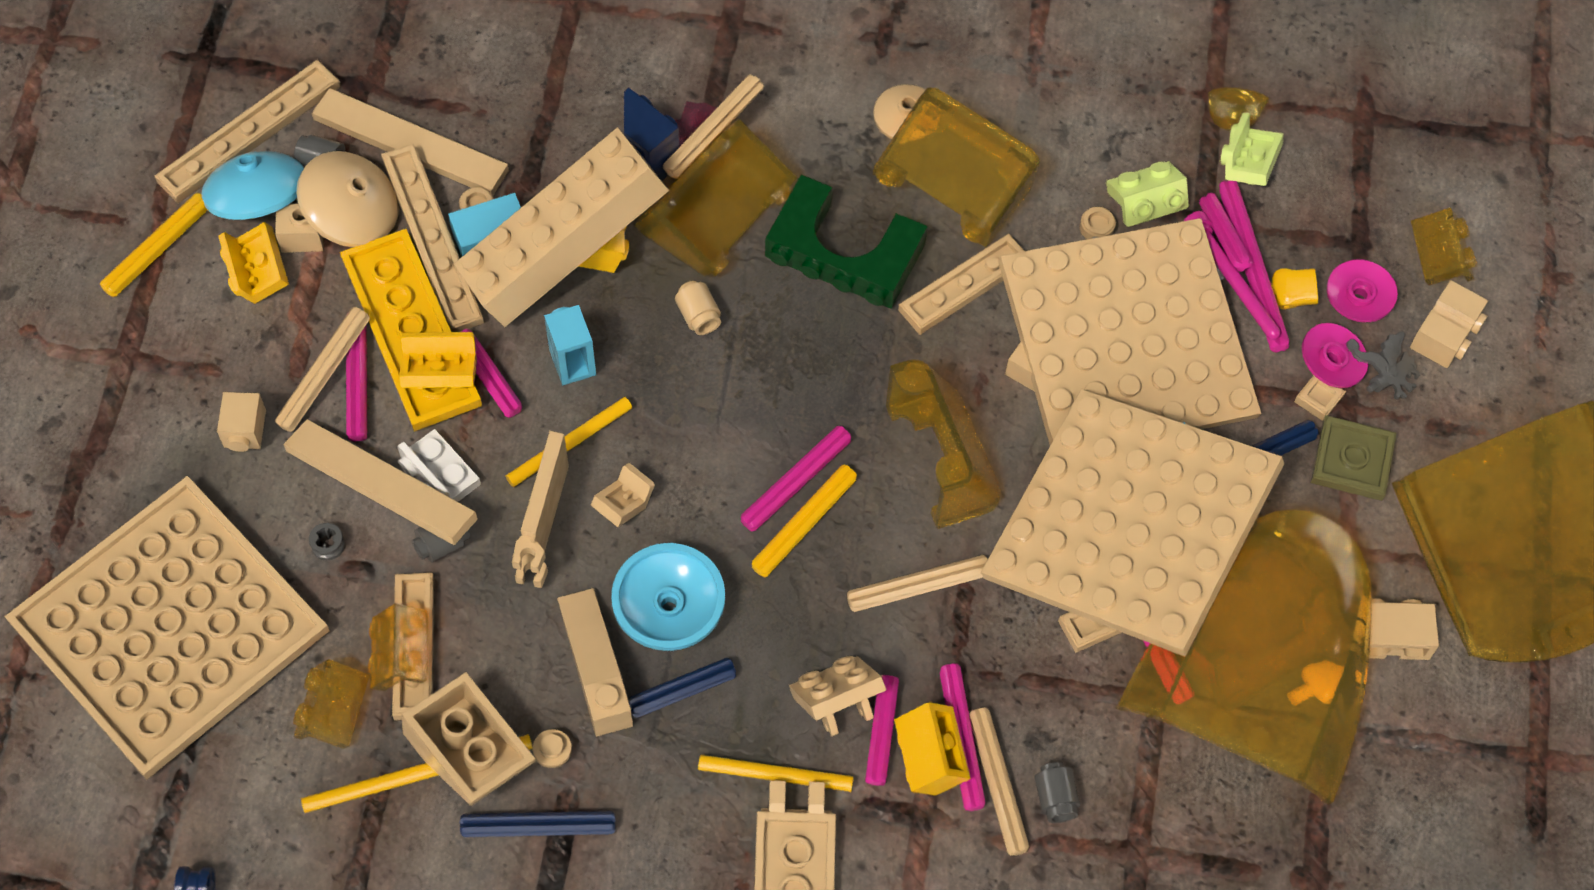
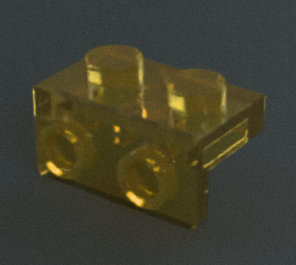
(1443, 246)
(398, 646)
(331, 703)

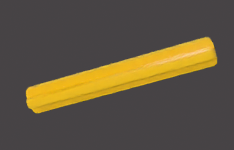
(154, 245)
(804, 520)

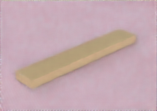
(247, 130)
(392, 133)
(431, 238)
(381, 482)

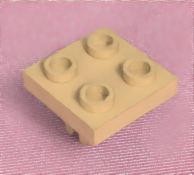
(836, 688)

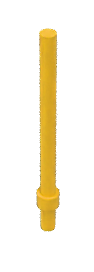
(376, 784)

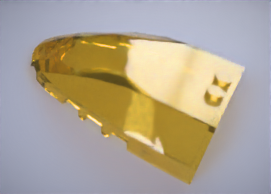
(1277, 656)

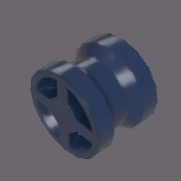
(195, 880)

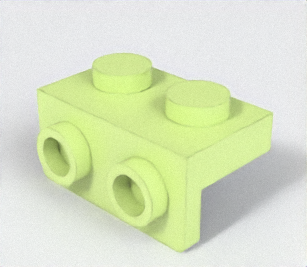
(1250, 153)
(1149, 193)

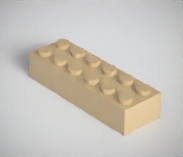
(560, 227)

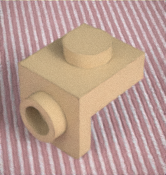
(625, 496)

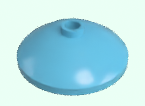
(252, 185)
(664, 576)

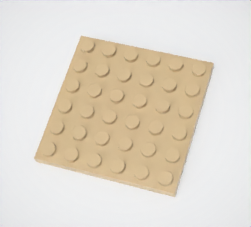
(1133, 323)
(1133, 521)
(167, 626)

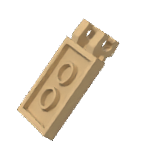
(541, 510)
(795, 845)

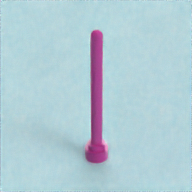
(1236, 280)

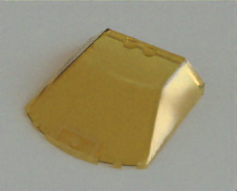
(1513, 537)

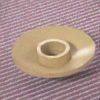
(890, 109)

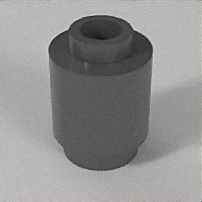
(312, 146)
(433, 547)
(1057, 792)

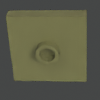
(1353, 458)

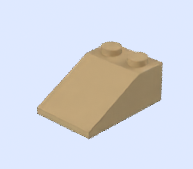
(465, 739)

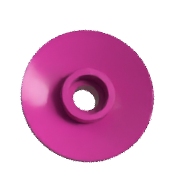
(1364, 279)
(1329, 358)

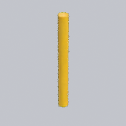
(572, 439)
(774, 772)

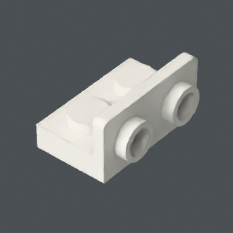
(438, 466)

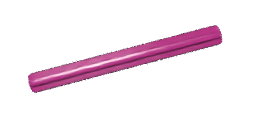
(1257, 273)

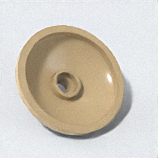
(339, 209)

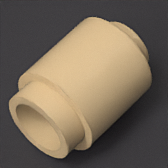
(698, 307)

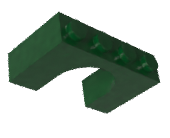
(873, 276)

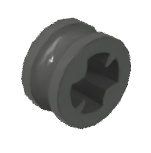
(328, 530)

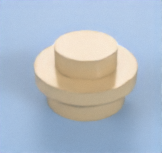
(552, 748)

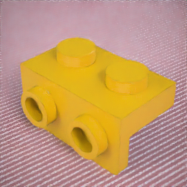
(253, 263)
(438, 360)

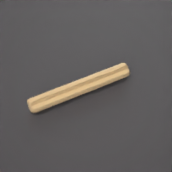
(713, 126)
(322, 369)
(916, 583)
(998, 782)

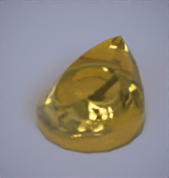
(1229, 104)

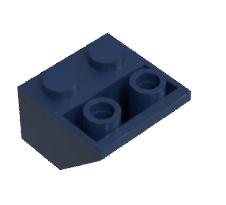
(650, 131)

